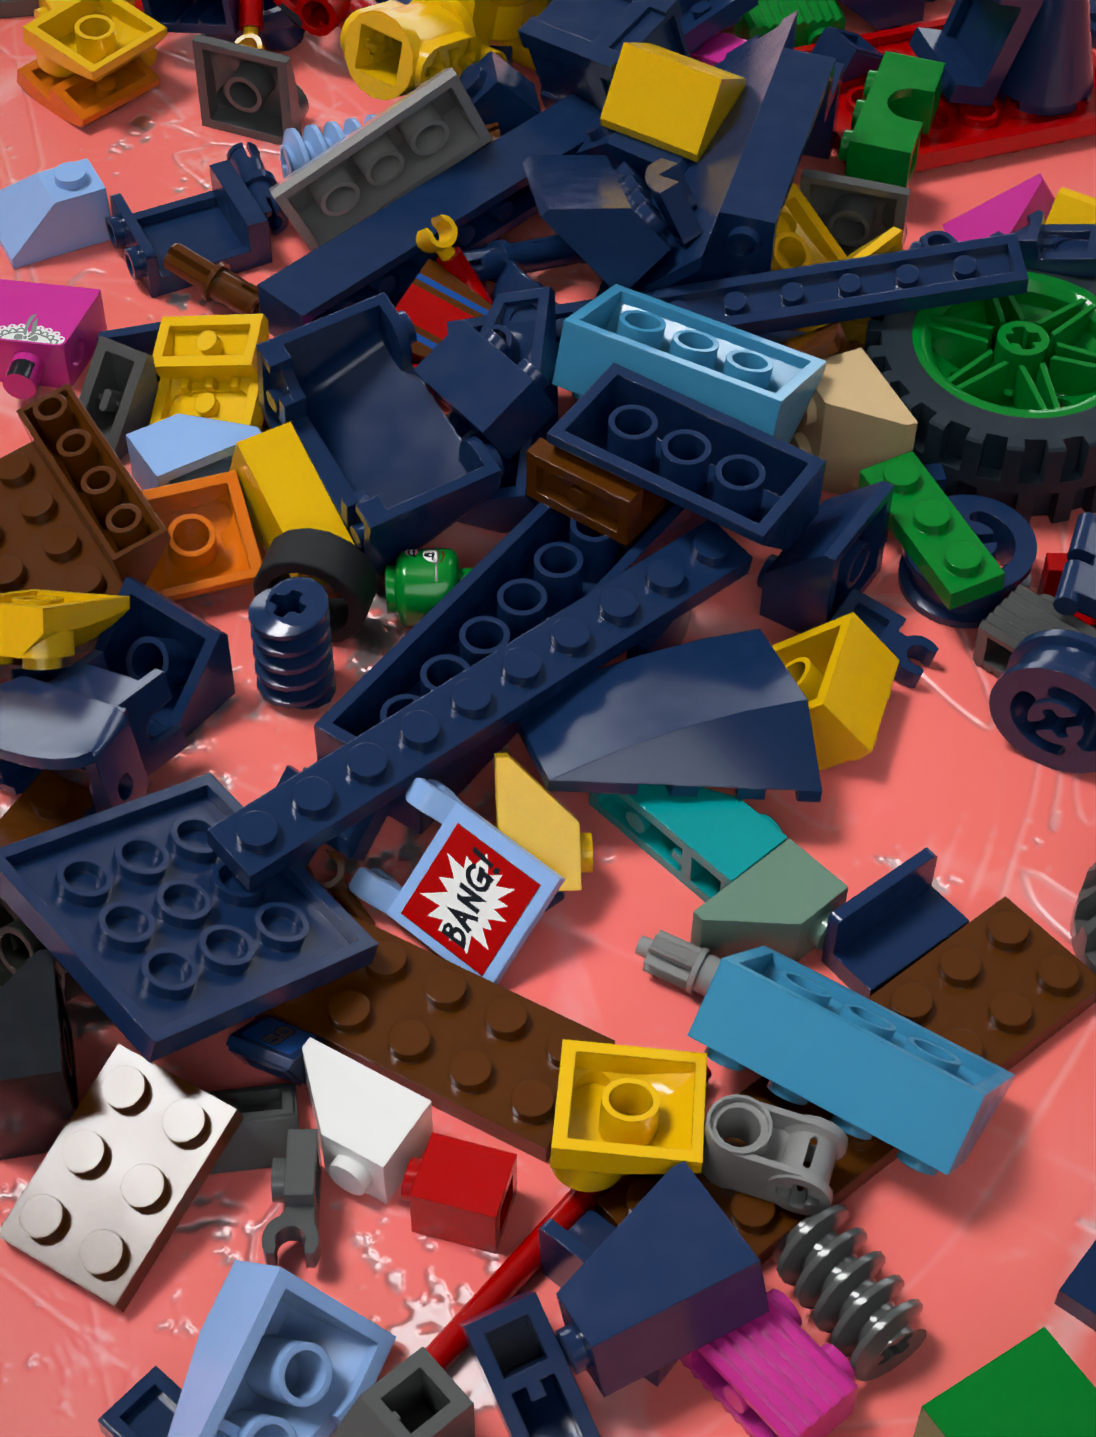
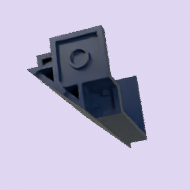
(753, 159)

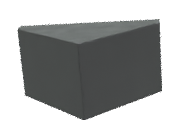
(119, 391)

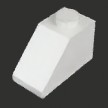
(364, 1122)

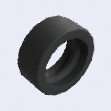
(330, 560)

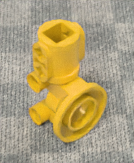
(404, 45)

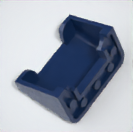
(374, 428)

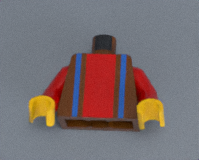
(442, 289)

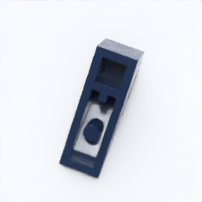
(527, 1370)

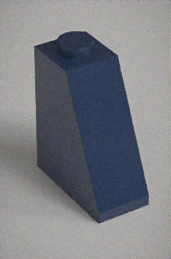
(659, 1286)

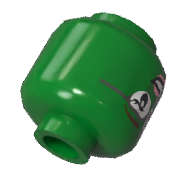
(420, 581)

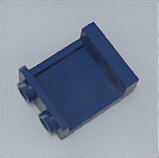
(977, 46)
(214, 224)

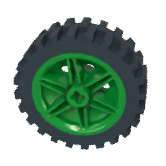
(991, 391)

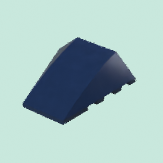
(682, 720)

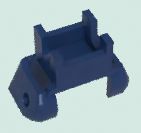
(86, 723)

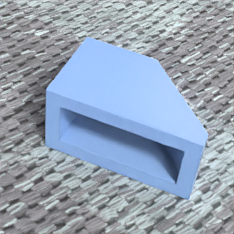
(183, 449)

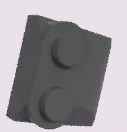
(247, 90)
(855, 207)

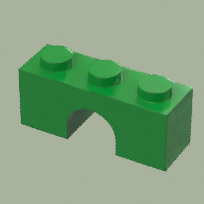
(889, 120)

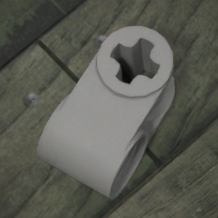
(774, 1154)

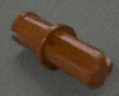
(214, 280)

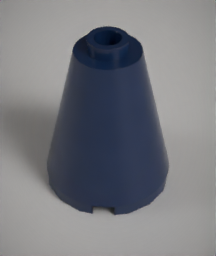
(1054, 61)

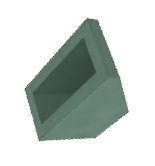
(773, 904)

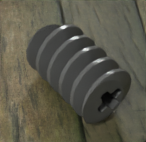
(846, 1294)

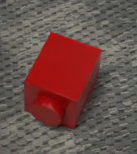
(461, 1192)

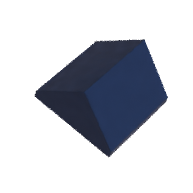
(180, 644)

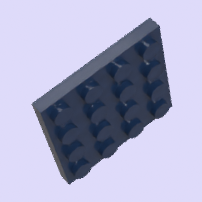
(166, 927)

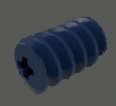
(293, 644)

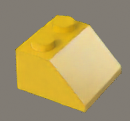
(846, 683)

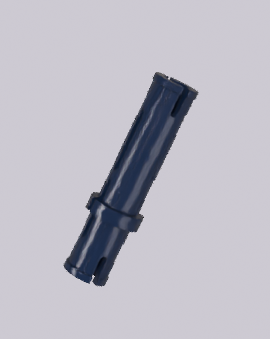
(532, 254)

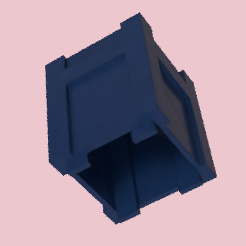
(581, 41)

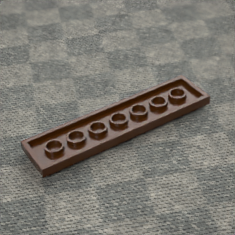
(988, 988)

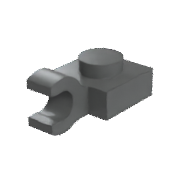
(298, 1185)

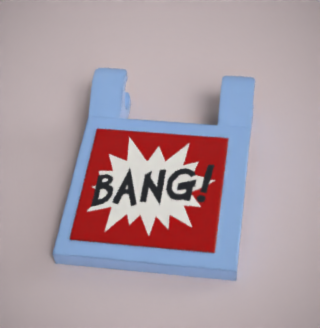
(471, 890)

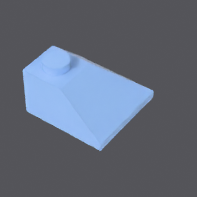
(53, 213)

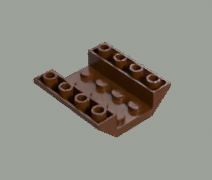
(72, 507)

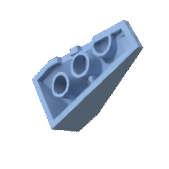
(277, 1359)

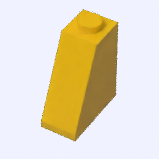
(283, 488)

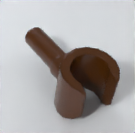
(340, 890)

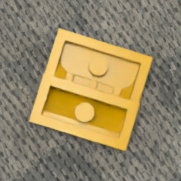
(209, 367)

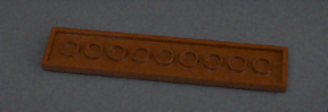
(404, 1015)

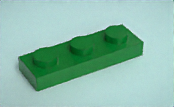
(935, 533)

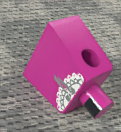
(46, 334)

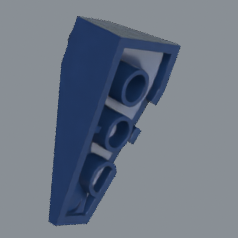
(529, 327)

